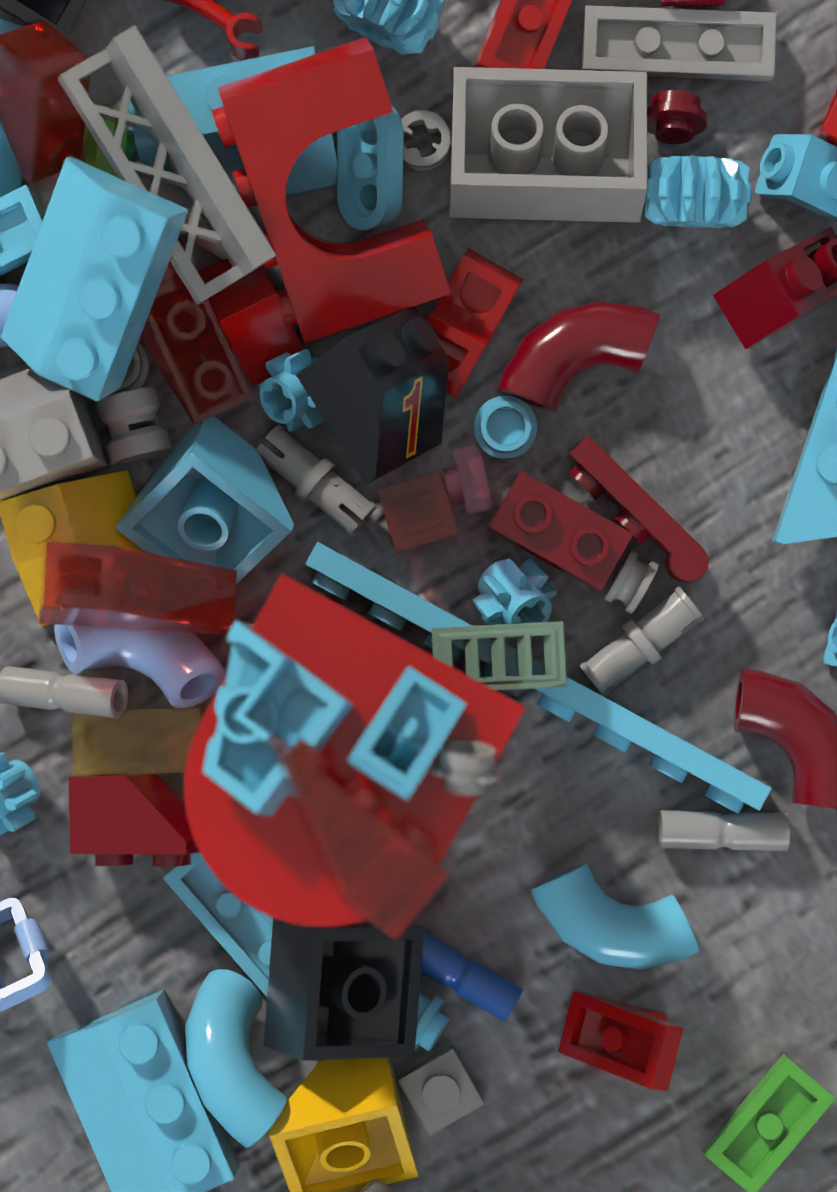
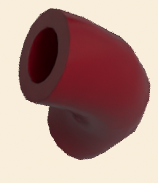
(576, 341)
(798, 724)

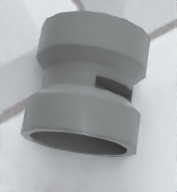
(130, 411)

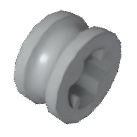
(432, 124)
(631, 581)

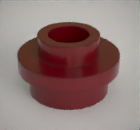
(675, 116)

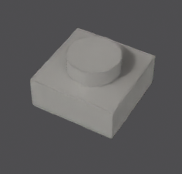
(441, 1090)

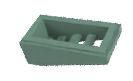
(553, 653)

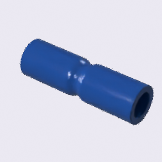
(468, 978)

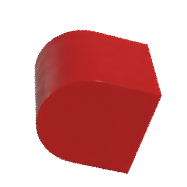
(271, 858)

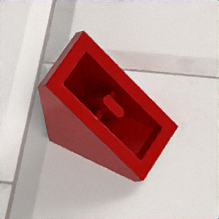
(251, 320)

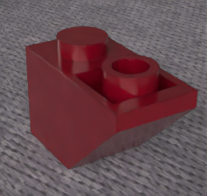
(781, 289)
(126, 818)

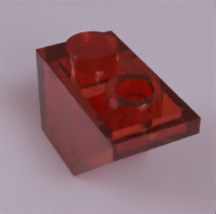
(33, 104)

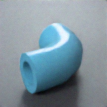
(611, 930)
(222, 1057)

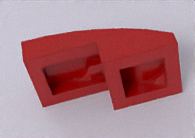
(471, 313)

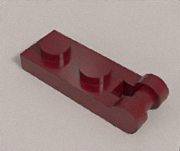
(639, 513)

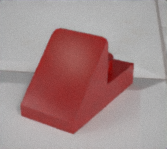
(621, 1039)

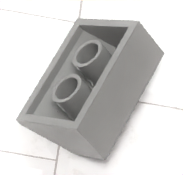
(548, 144)

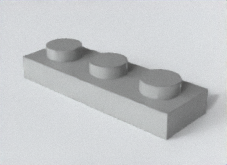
(680, 42)

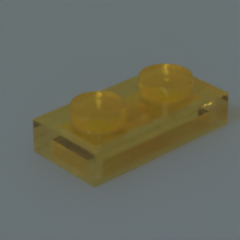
(134, 743)

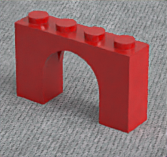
(272, 123)

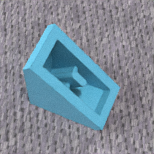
(407, 733)

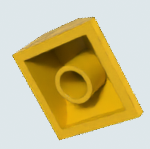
(66, 512)
(344, 1129)

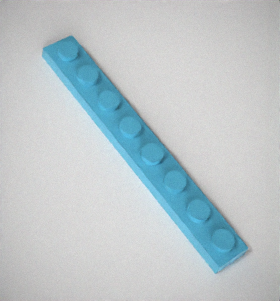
(615, 724)

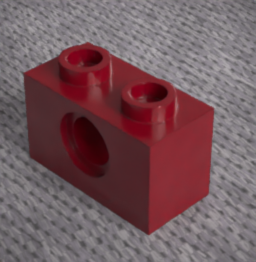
(560, 531)

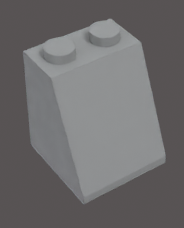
(44, 434)

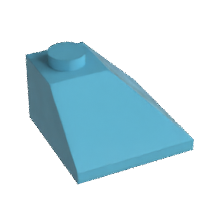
(209, 503)

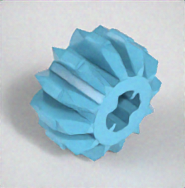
(393, 23)
(697, 192)

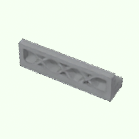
(184, 149)

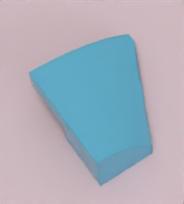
(263, 696)

